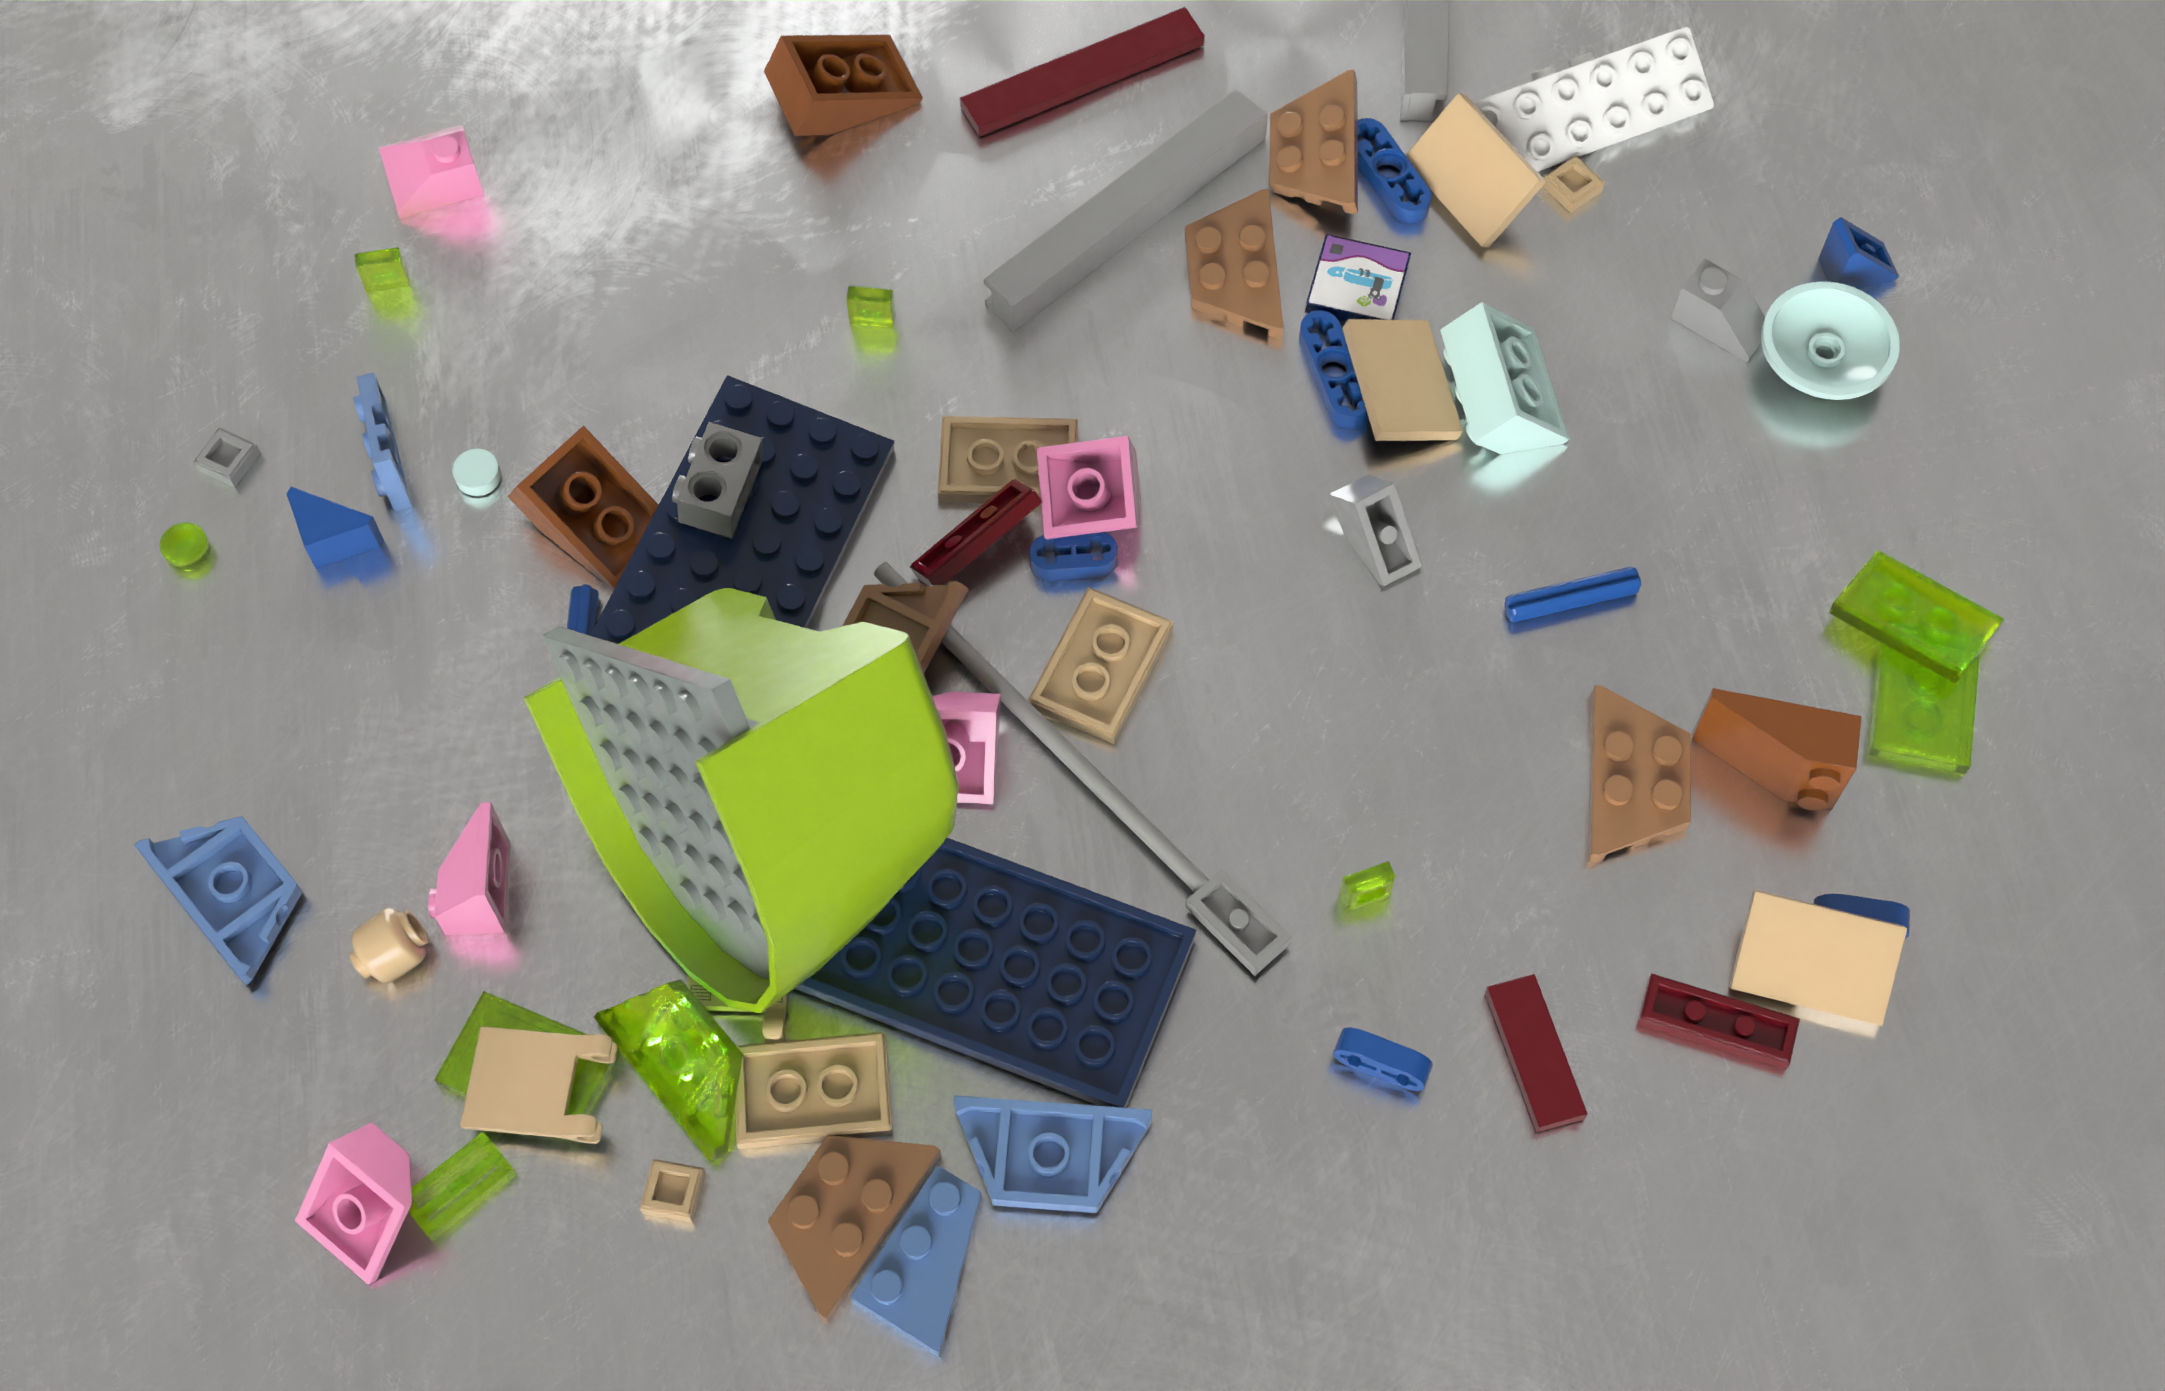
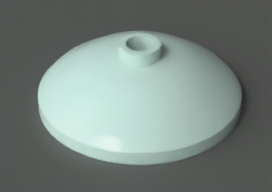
(1833, 323)

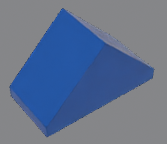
(1855, 257)
(330, 529)

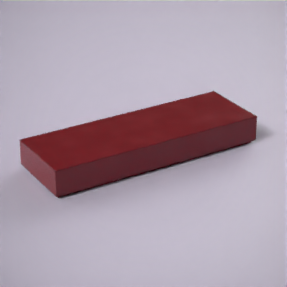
(975, 533)
(1718, 1021)
(1535, 1053)

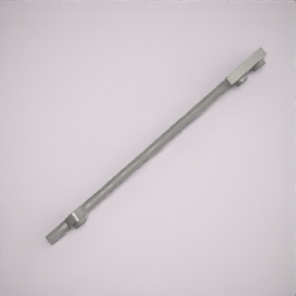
(1217, 901)

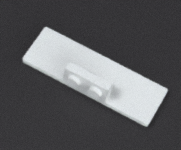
(1601, 99)

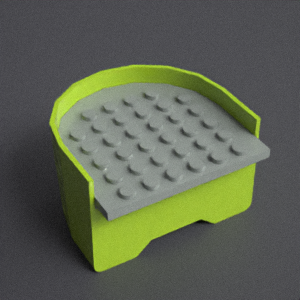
(750, 782)

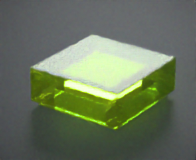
(382, 269)
(871, 306)
(1367, 886)

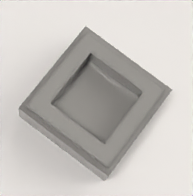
(226, 457)

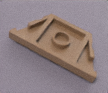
(1318, 145)
(1236, 264)
(913, 609)
(1635, 775)
(845, 1211)

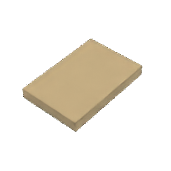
(1474, 170)
(1402, 380)
(989, 452)
(1100, 665)
(1818, 957)
(813, 1090)

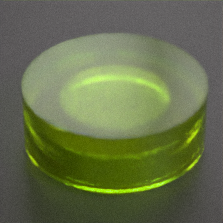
(185, 546)

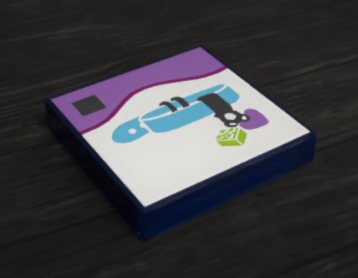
(1357, 280)

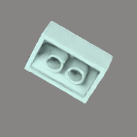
(1502, 382)

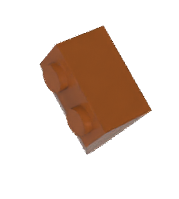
(838, 81)
(587, 505)
(1783, 746)

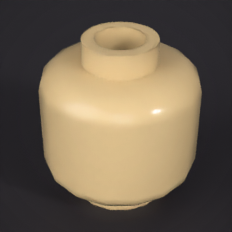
(388, 945)

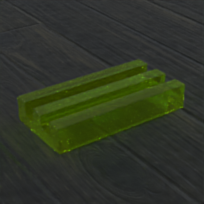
(470, 1199)

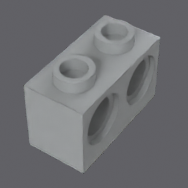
(727, 481)

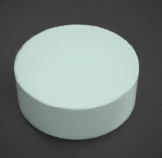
(476, 472)

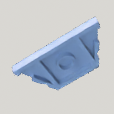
(228, 888)
(1049, 1151)

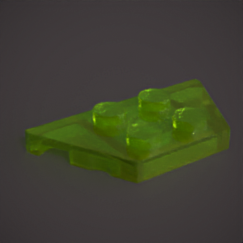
(681, 1059)

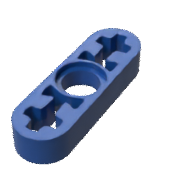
(1390, 188)
(1336, 351)

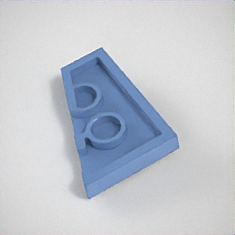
(381, 442)
(921, 1263)

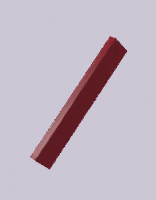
(1082, 71)

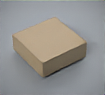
(1573, 184)
(672, 1190)

